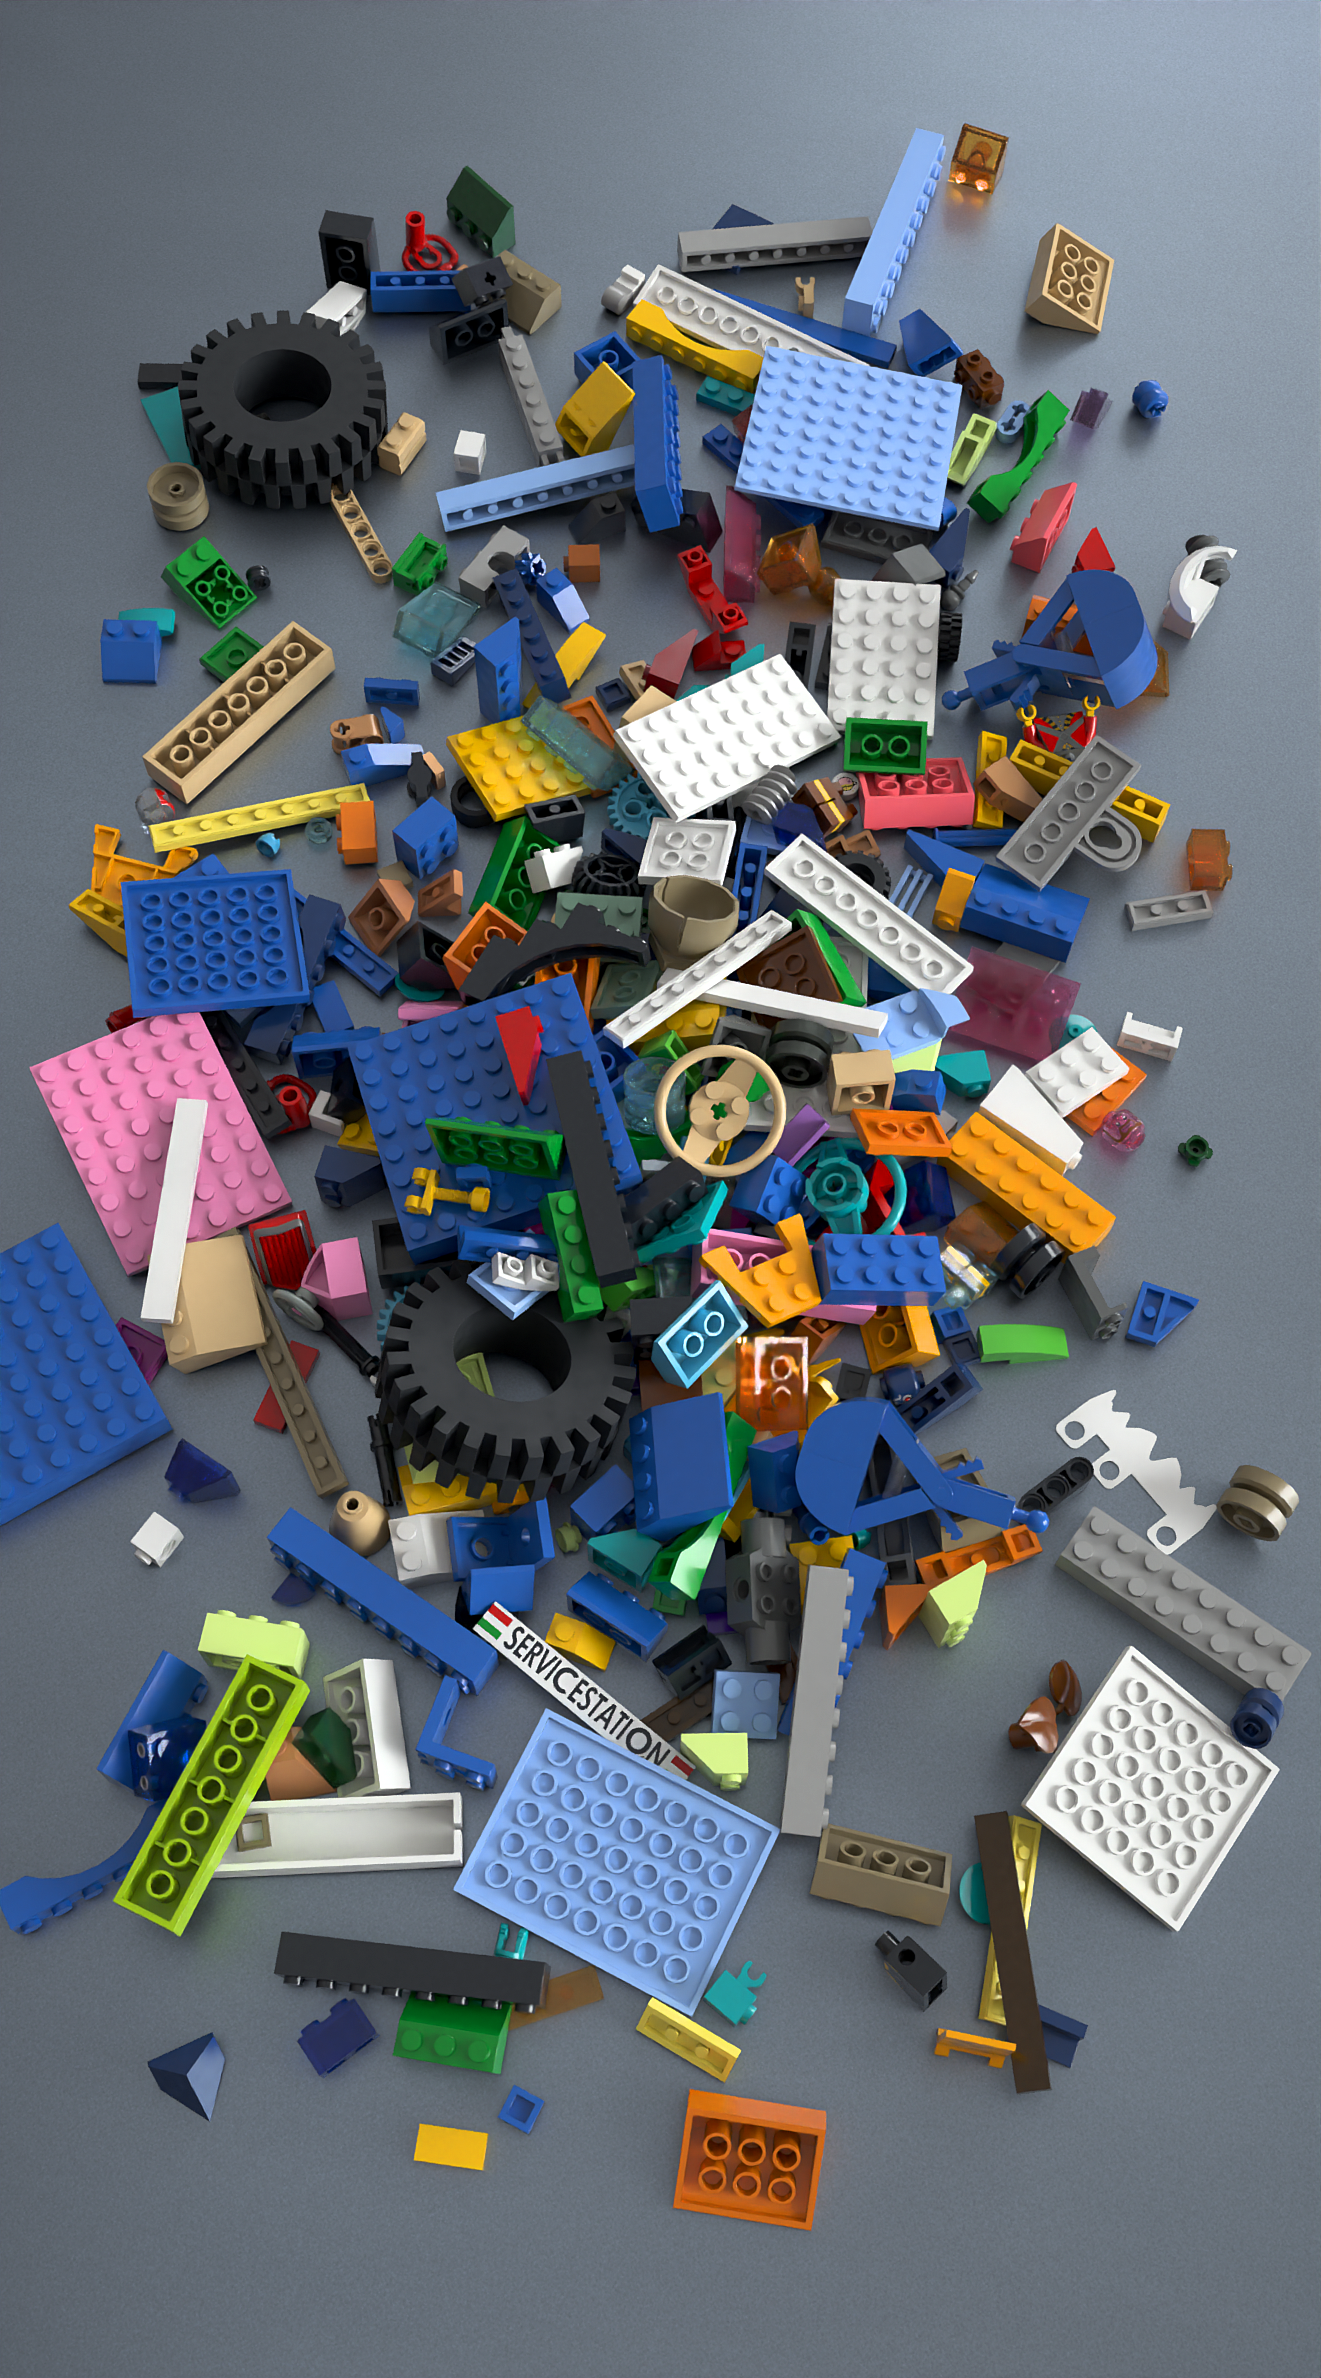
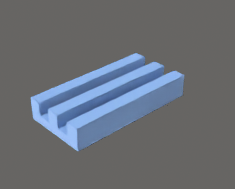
(917, 876)

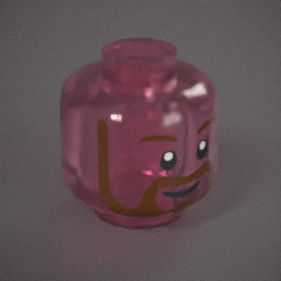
(1123, 1130)

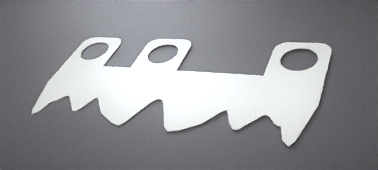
(1131, 1453)

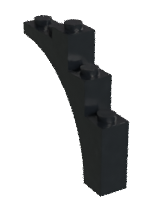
(544, 945)

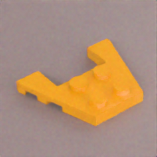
(112, 869)
(778, 1286)

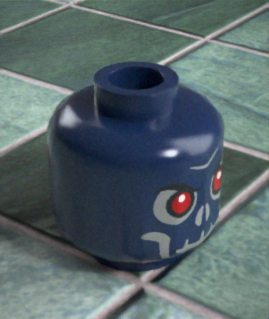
(901, 1383)

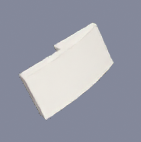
(532, 1274)

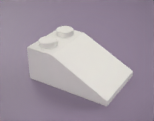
(423, 1547)

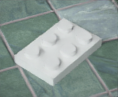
(1077, 1072)

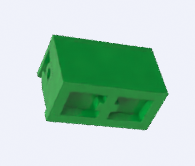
(419, 565)

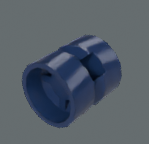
(1257, 1718)

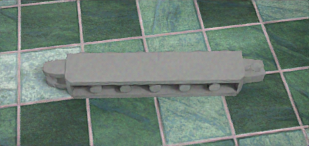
(529, 399)

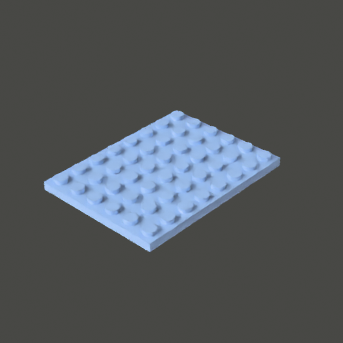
(618, 1861)

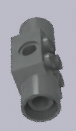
(764, 1591)

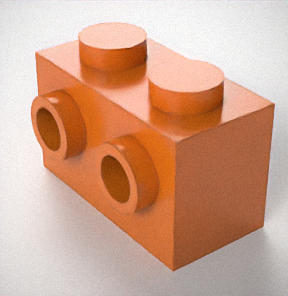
(358, 832)

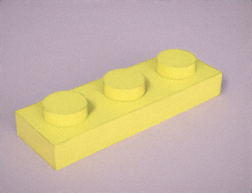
(688, 2039)

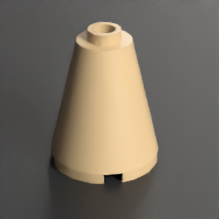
(360, 1523)

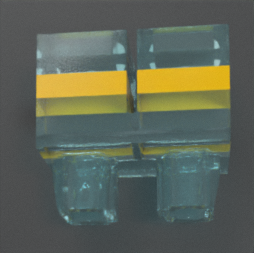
(964, 1278)

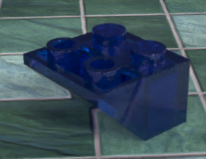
(928, 1198)

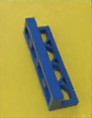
(483, 1243)

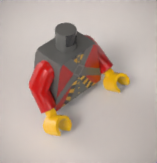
(1063, 733)

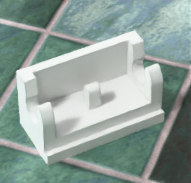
(1149, 1038)

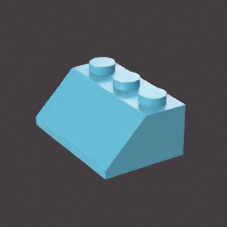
(698, 1336)

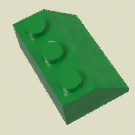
(885, 746)
(453, 2034)

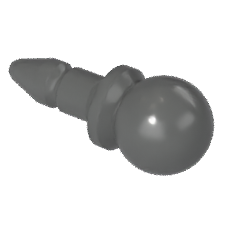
(951, 598)

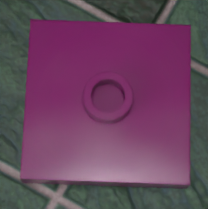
(145, 1347)

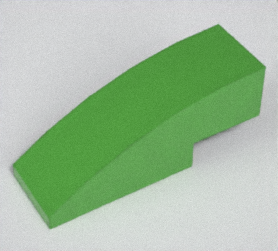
(1021, 1343)

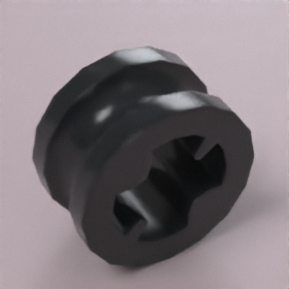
(258, 578)

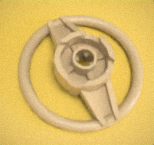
(731, 1092)

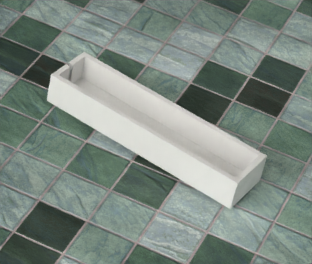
(350, 1835)

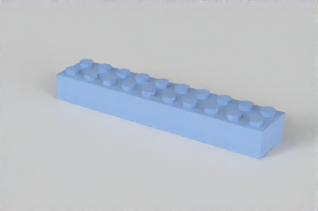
(894, 233)

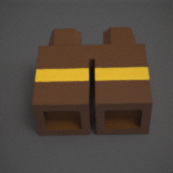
(826, 803)

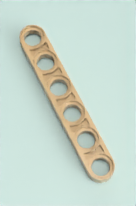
(365, 543)

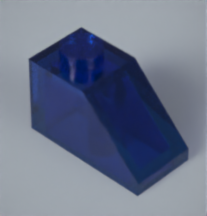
(797, 820)

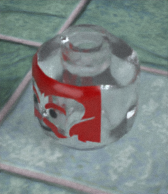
(154, 806)

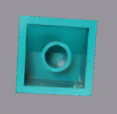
(625, 1556)

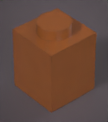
(582, 563)

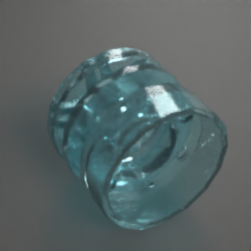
(640, 1088)

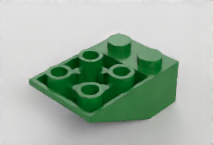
(208, 583)

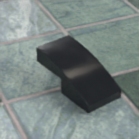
(852, 1382)

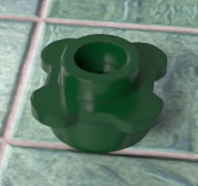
(1198, 1143)

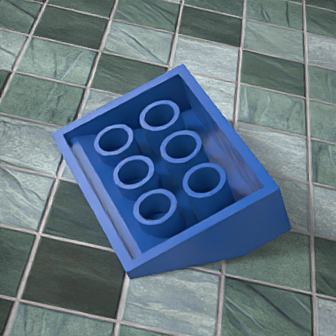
(1022, 916)
(680, 1465)

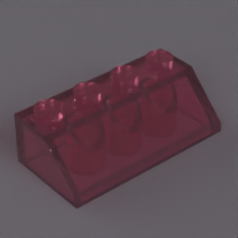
(740, 548)

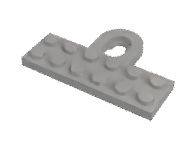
(1069, 813)

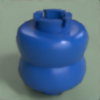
(1150, 398)

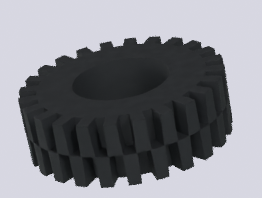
(278, 363)
(491, 1436)

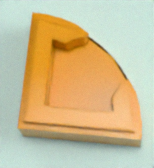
(501, 1508)

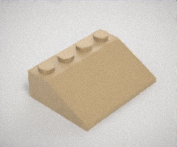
(1069, 282)
(215, 1306)

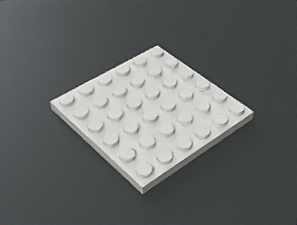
(1150, 1788)

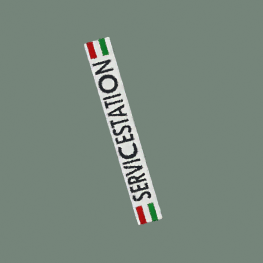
(577, 1690)

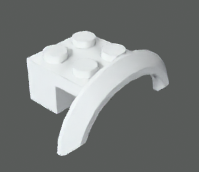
(1190, 595)

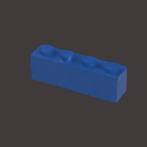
(415, 291)

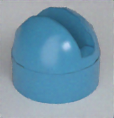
(268, 844)

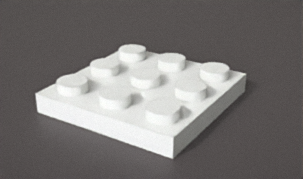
(687, 848)

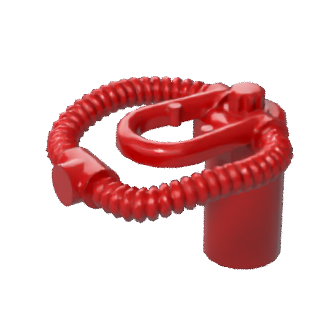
(417, 240)
(294, 1101)

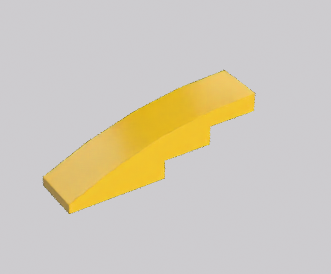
(573, 657)

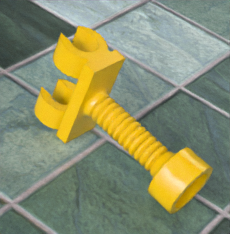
(478, 1199)

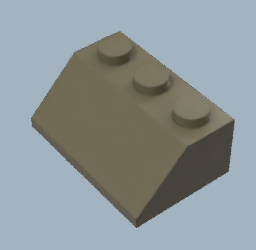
(531, 297)

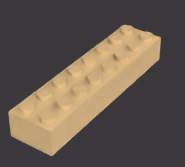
(239, 712)

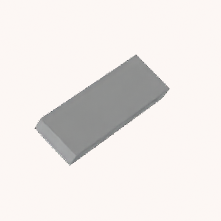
(1168, 910)

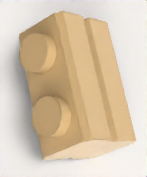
(401, 443)

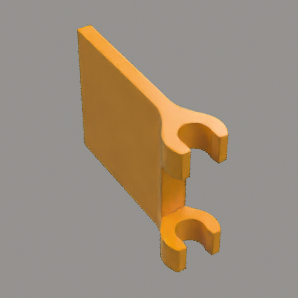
(972, 2044)

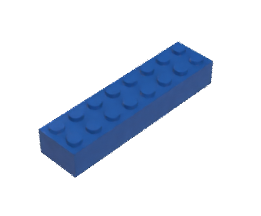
(657, 444)
(383, 1602)

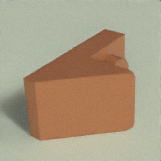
(442, 896)

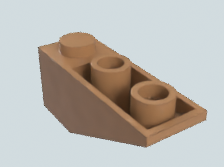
(1007, 789)

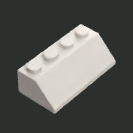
(369, 1705)

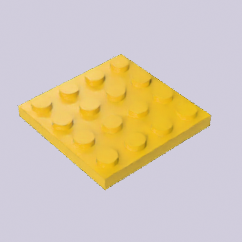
(512, 768)

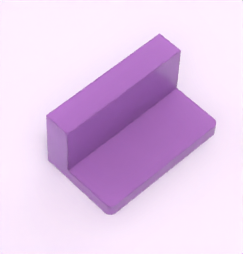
(800, 1134)

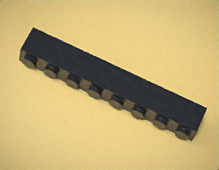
(591, 1169)
(414, 1971)

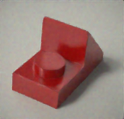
(716, 655)

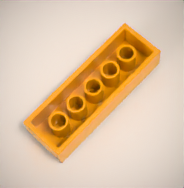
(1024, 1187)

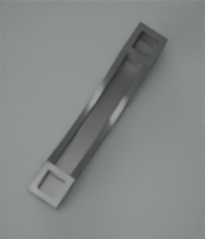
(893, 1536)

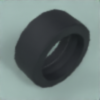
(465, 816)

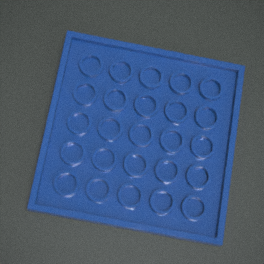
(213, 943)

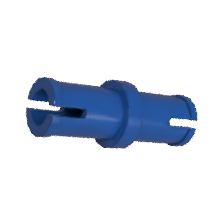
(810, 1525)

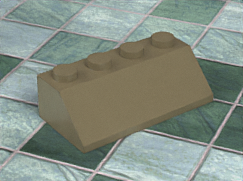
(882, 1874)

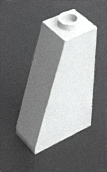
(1031, 1121)

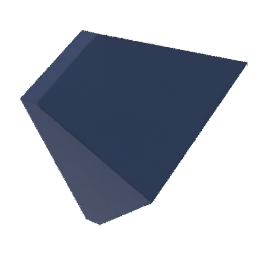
(191, 2074)

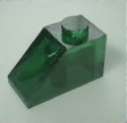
(328, 1747)

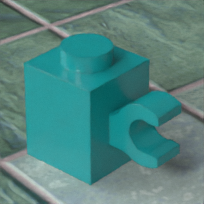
(732, 1997)

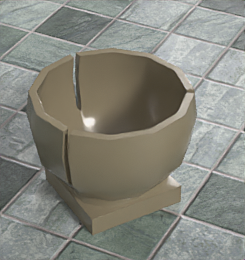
(689, 919)

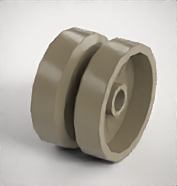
(178, 496)
(1257, 1503)

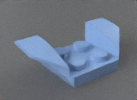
(914, 1022)

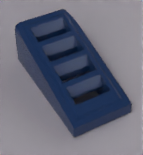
(452, 675)

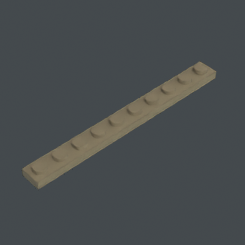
(295, 1397)

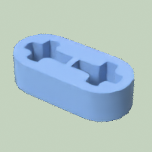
(1009, 420)

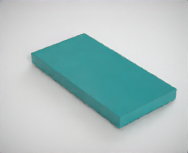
(166, 419)

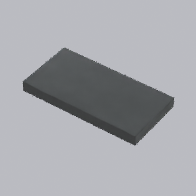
(871, 537)

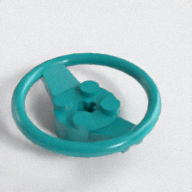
(844, 1207)

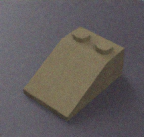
(973, 1529)

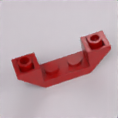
(705, 593)
(877, 1208)

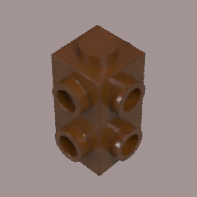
(979, 379)

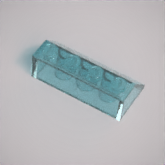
(576, 745)

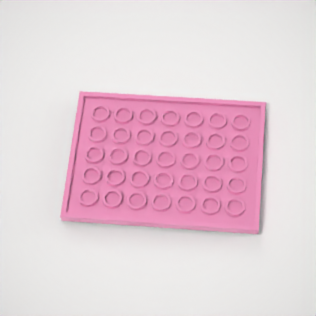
(117, 1119)

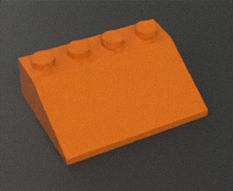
(750, 2159)

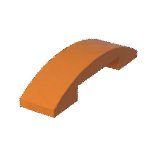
(998, 1553)

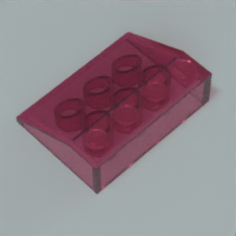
(1015, 1005)

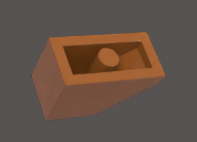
(819, 1333)

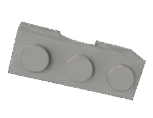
(500, 552)

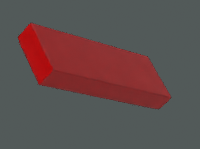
(269, 1413)

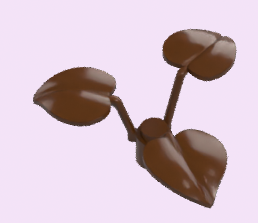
(1037, 1723)

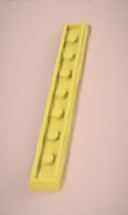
(253, 818)

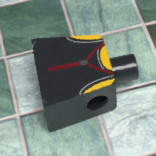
(922, 1979)

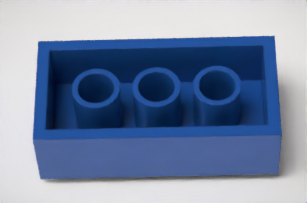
(878, 1270)

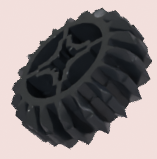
(607, 876)

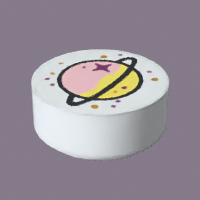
(849, 784)

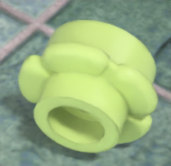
(568, 1537)

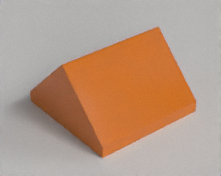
(899, 1608)

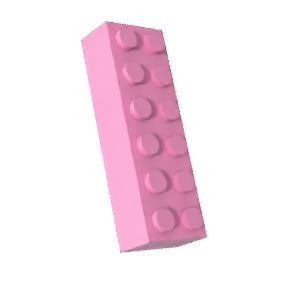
(751, 1251)

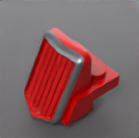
(283, 1249)

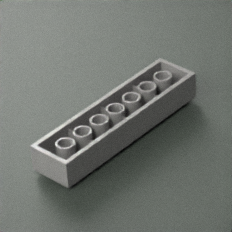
(1181, 1607)

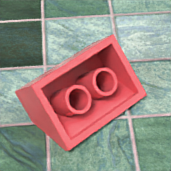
(1043, 527)

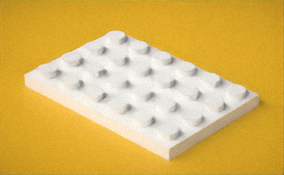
(883, 652)

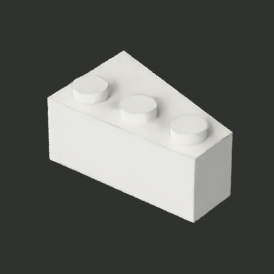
(342, 304)

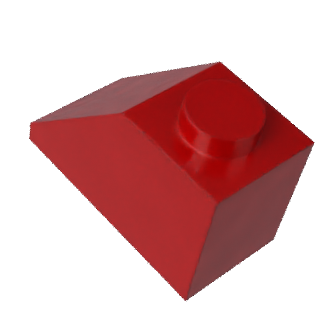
(1093, 554)

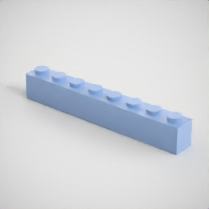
(537, 488)

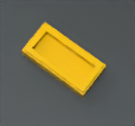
(451, 2147)

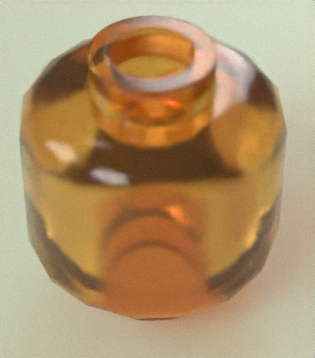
(823, 587)

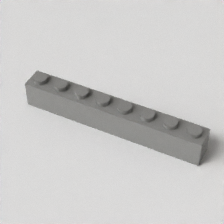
(773, 244)
(814, 1701)

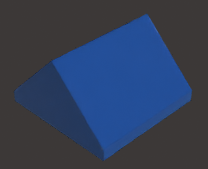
(506, 1585)

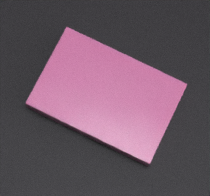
(422, 1011)

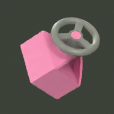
(334, 1282)

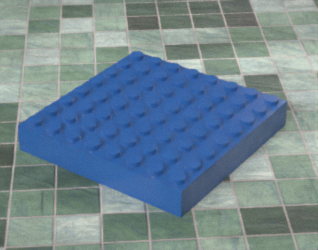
(461, 1070)
(65, 1377)

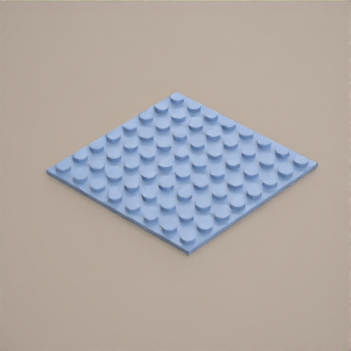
(850, 438)

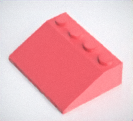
(917, 800)

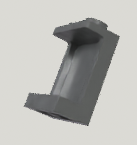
(1086, 1297)

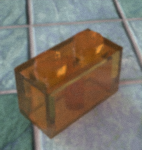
(1208, 859)

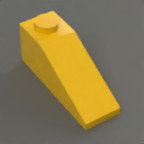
(102, 917)

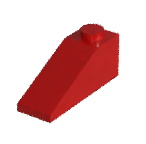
(523, 1046)

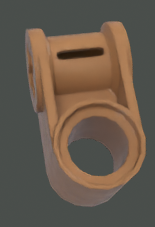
(356, 732)

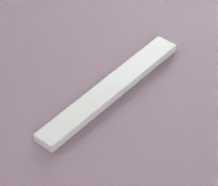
(697, 979)
(790, 1006)
(174, 1211)

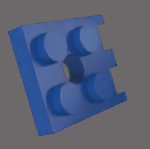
(509, 1541)
(445, 1759)

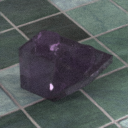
(1091, 408)

